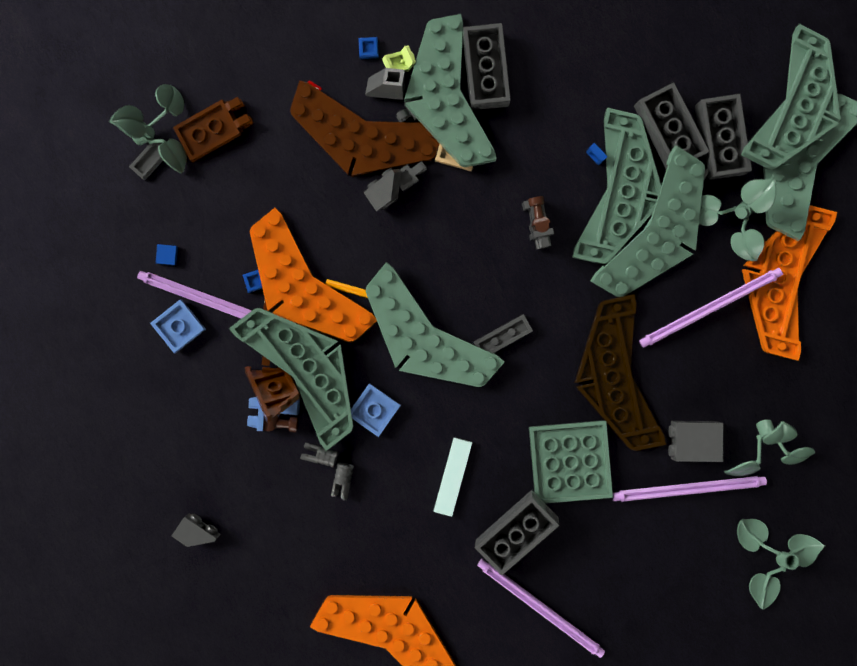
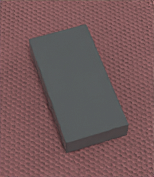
(147, 161)

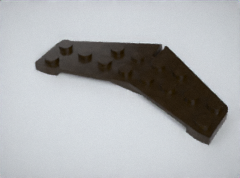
(609, 367)

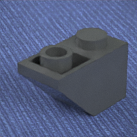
(387, 84)
(384, 191)
(195, 532)

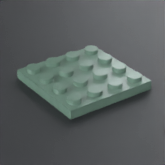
(571, 461)

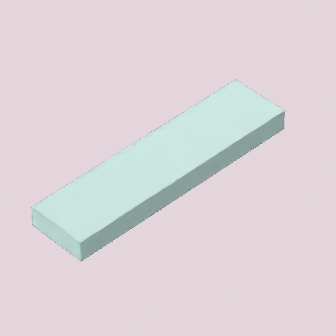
(452, 476)

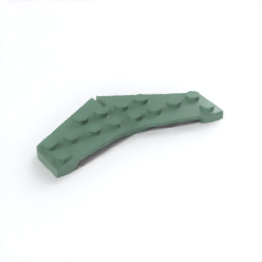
(442, 104)
(809, 104)
(797, 176)
(629, 180)
(672, 223)
(429, 348)
(302, 356)

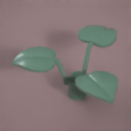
(131, 122)
(757, 197)
(770, 436)
(802, 553)

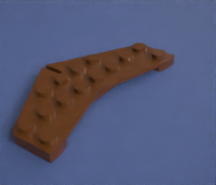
(349, 137)

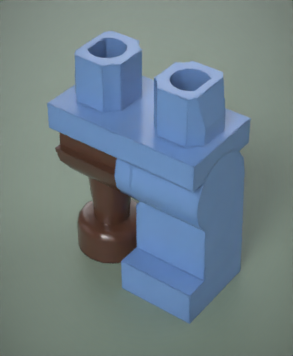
(262, 425)

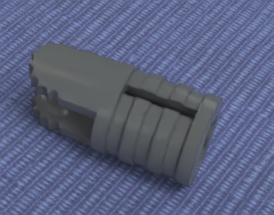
(323, 457)
(342, 477)

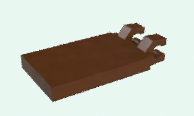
(212, 128)

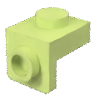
(400, 60)

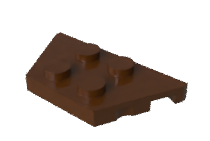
(272, 389)

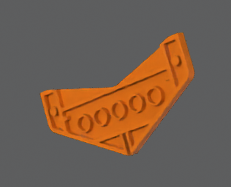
(304, 297)
(777, 302)
(384, 624)

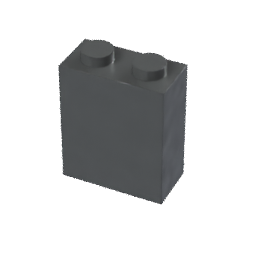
(696, 441)

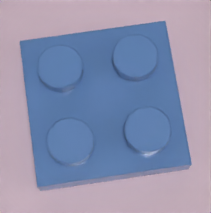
(177, 326)
(374, 409)

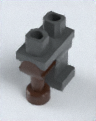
(539, 222)

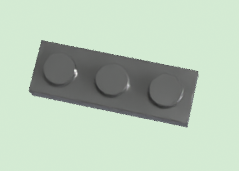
(504, 335)

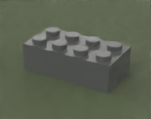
(486, 66)
(670, 123)
(724, 133)
(516, 532)

